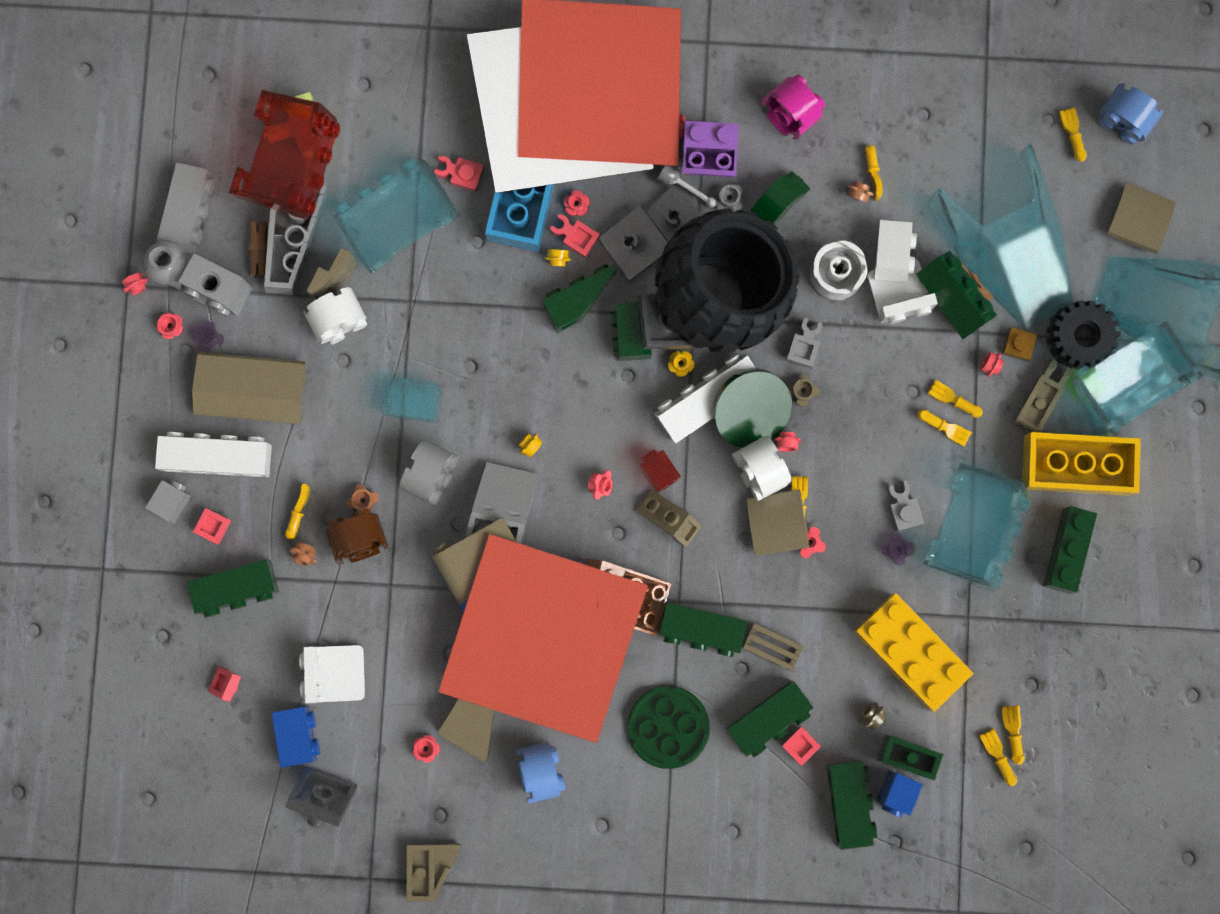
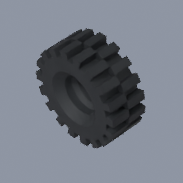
(1063, 331)

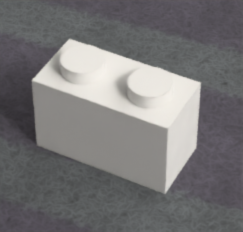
(893, 251)

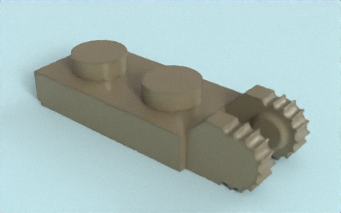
(1042, 399)

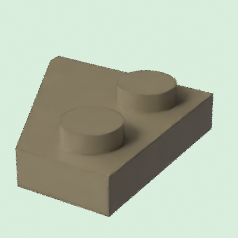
(428, 869)

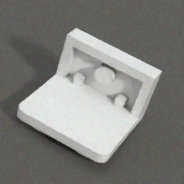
(901, 299)
(332, 674)

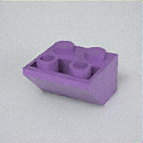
(710, 149)

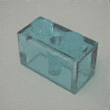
(412, 400)

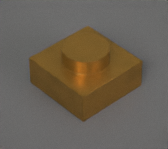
(1019, 344)

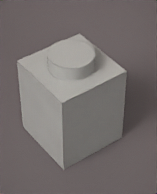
(168, 500)

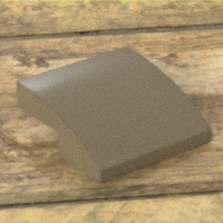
(1141, 218)
(332, 281)
(778, 523)

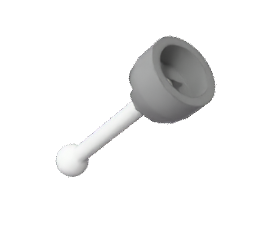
(670, 176)

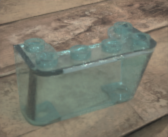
(395, 213)
(979, 528)

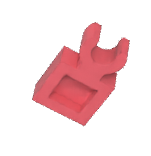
(464, 173)
(578, 237)

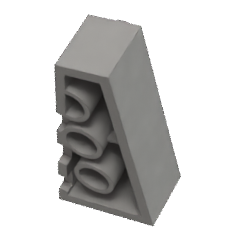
(288, 246)

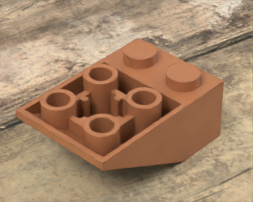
(654, 599)

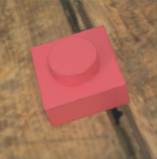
(212, 526)
(224, 684)
(800, 746)

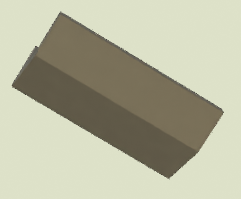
(248, 387)

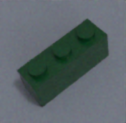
(956, 294)
(1070, 550)
(233, 588)
(702, 629)
(770, 719)
(851, 804)

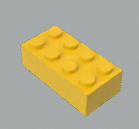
(1081, 464)
(913, 652)

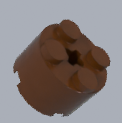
(356, 536)

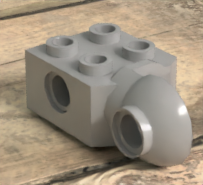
(197, 277)

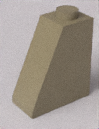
(469, 728)

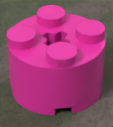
(793, 106)

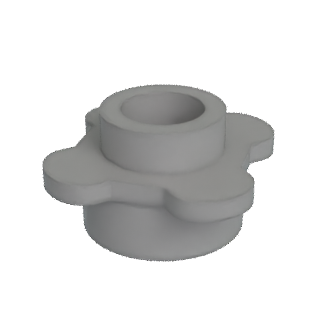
(734, 191)

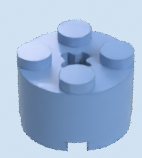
(1130, 114)
(539, 772)

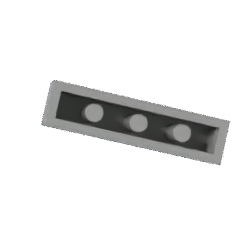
(185, 207)

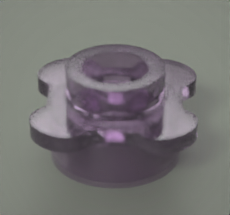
(207, 329)
(890, 548)

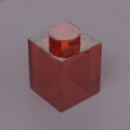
(659, 470)

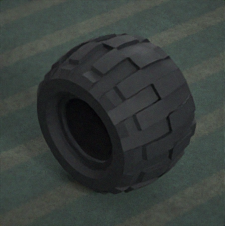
(756, 259)

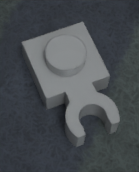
(804, 347)
(905, 511)

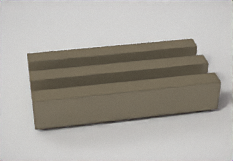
(751, 637)

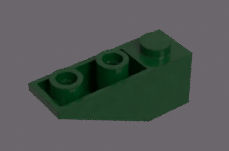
(573, 303)

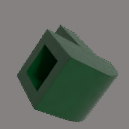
(780, 197)

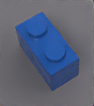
(295, 736)
(899, 794)

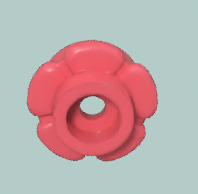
(572, 209)
(134, 283)
(168, 318)
(992, 364)
(787, 442)
(420, 743)

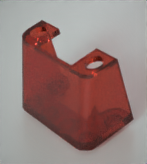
(289, 155)

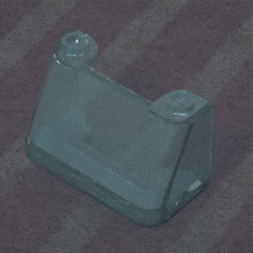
(1134, 379)

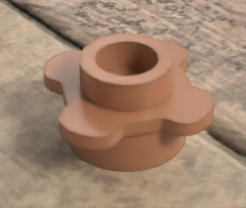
(859, 191)
(361, 492)
(303, 554)

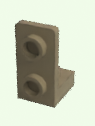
(669, 517)

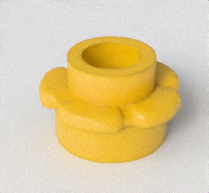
(557, 257)
(674, 367)
(530, 444)

